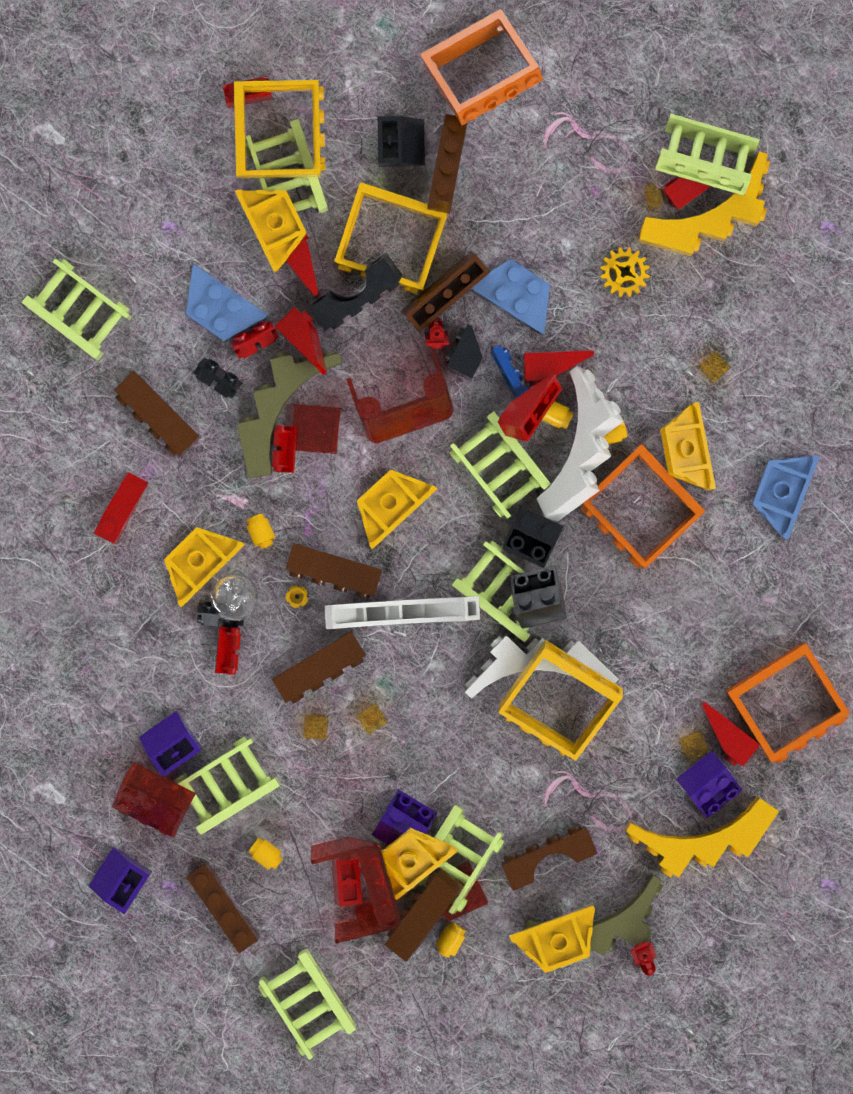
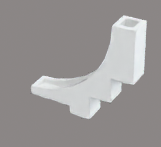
(589, 450)
(402, 612)
(512, 659)

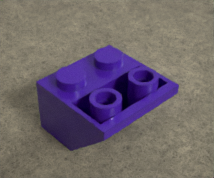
(170, 743)
(709, 784)
(402, 815)
(119, 880)

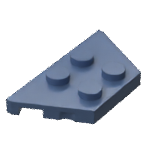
(517, 293)
(219, 307)
(783, 491)

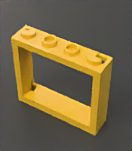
(240, 88)
(401, 202)
(581, 672)

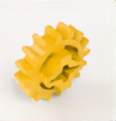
(634, 277)

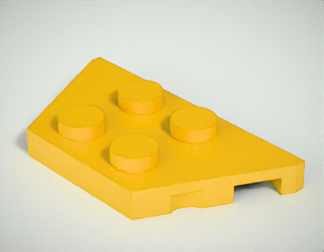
(273, 222)
(687, 448)
(391, 503)
(198, 561)
(414, 858)
(558, 940)

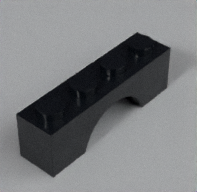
(333, 308)

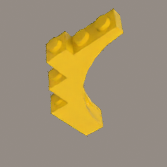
(682, 234)
(676, 852)

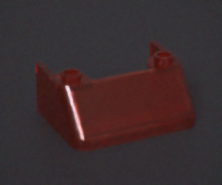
(407, 417)
(375, 913)

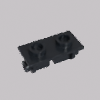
(209, 370)
(209, 616)

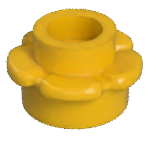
(301, 601)

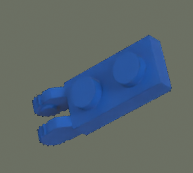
(511, 376)

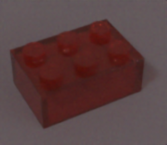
(153, 800)

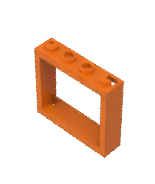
(468, 40)
(670, 482)
(769, 670)

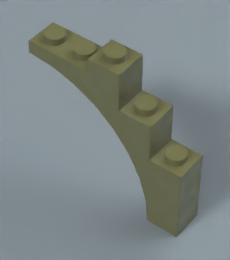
(257, 434)
(624, 923)

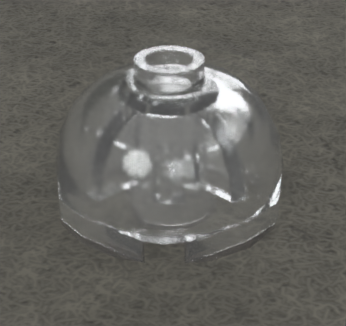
(234, 597)

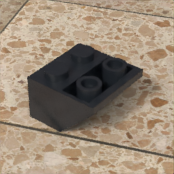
(400, 141)
(467, 355)
(532, 537)
(538, 597)

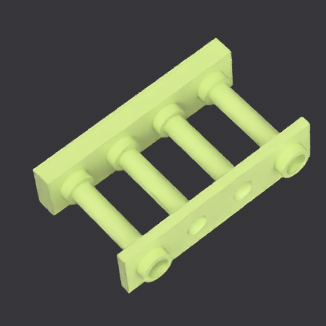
(301, 156)
(703, 171)
(75, 331)
(522, 462)
(502, 613)
(246, 796)
(457, 819)
(330, 1002)

